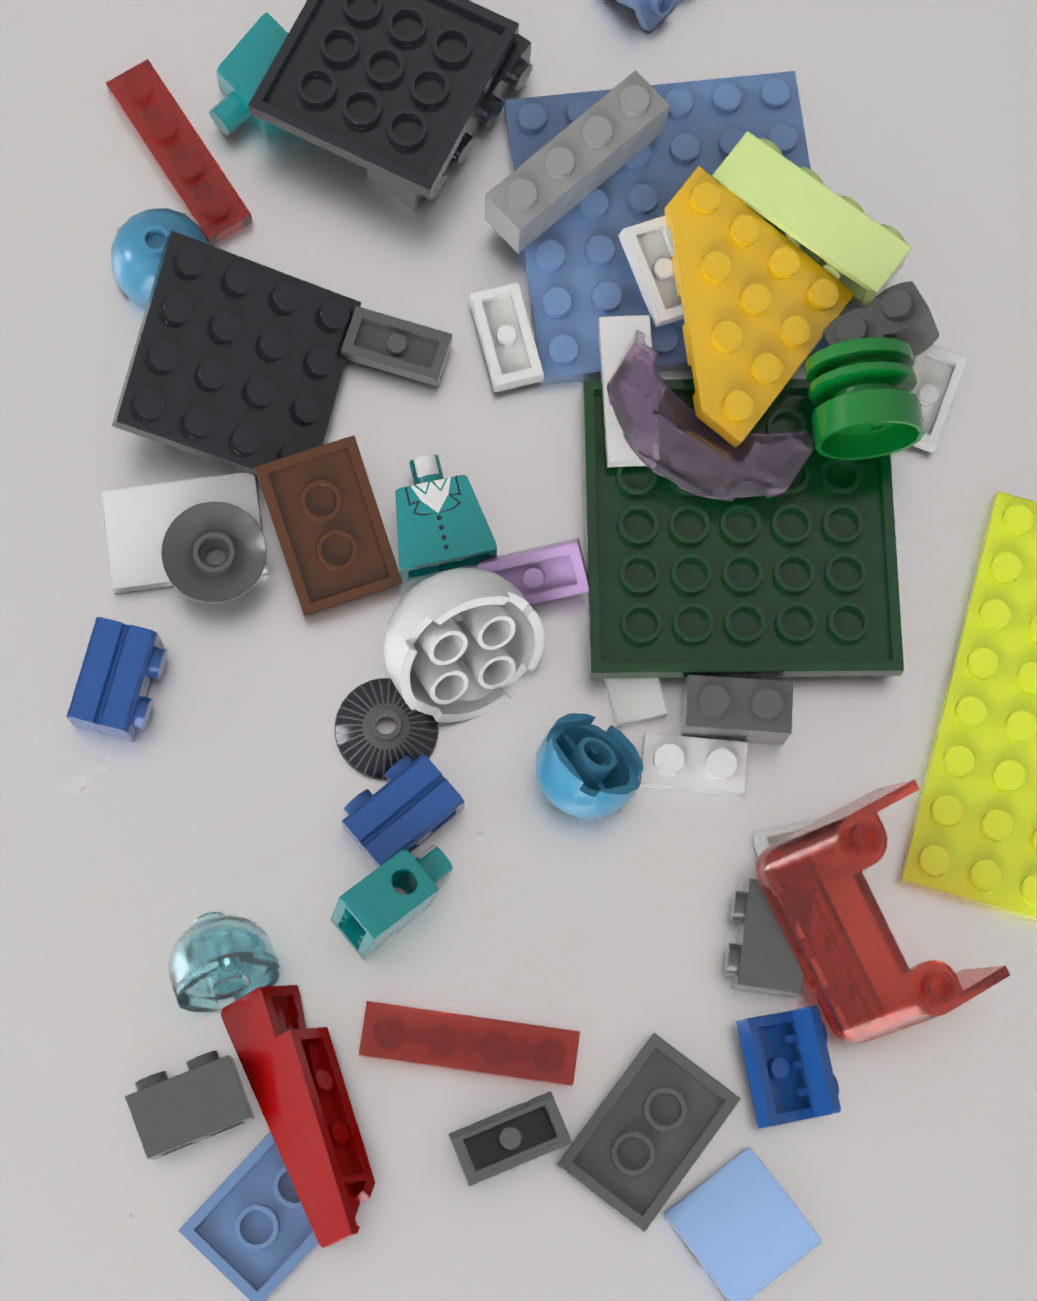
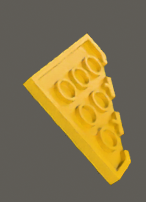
(747, 304)

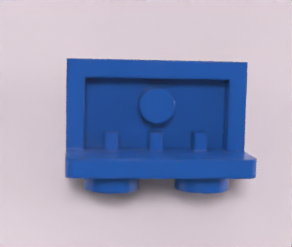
(789, 1066)

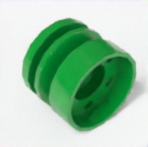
(864, 398)

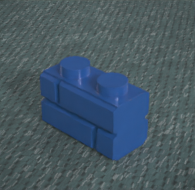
(116, 679)
(402, 811)

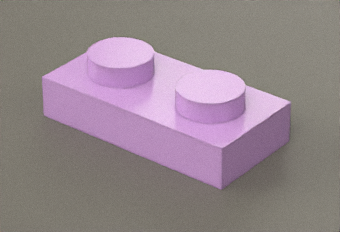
(543, 571)

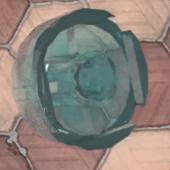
(220, 960)

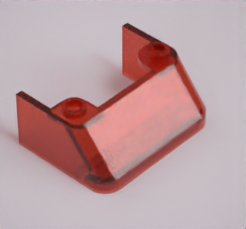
(841, 933)

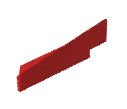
(304, 1106)

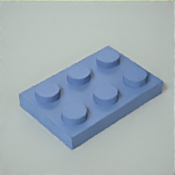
(253, 1224)

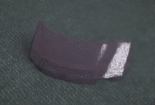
(686, 449)

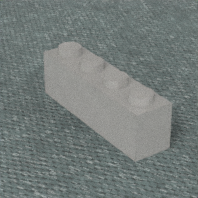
(576, 161)

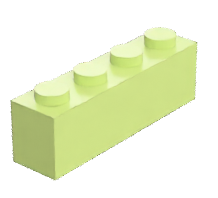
(814, 217)

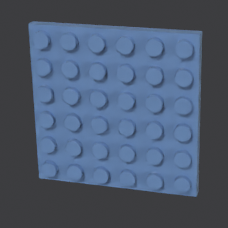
(579, 263)

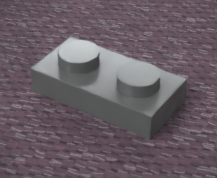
(396, 346)

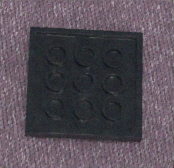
(386, 81)
(233, 358)

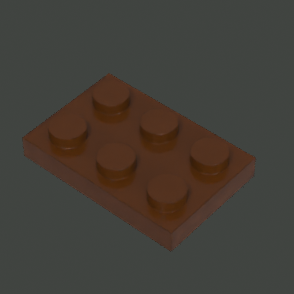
(328, 525)

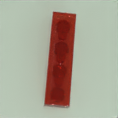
(179, 152)
(469, 1043)

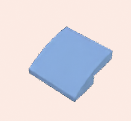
(743, 1227)

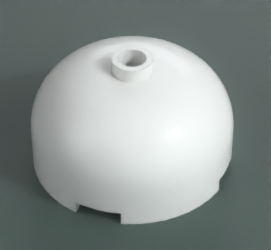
(458, 618)

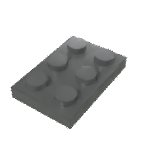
(648, 1132)

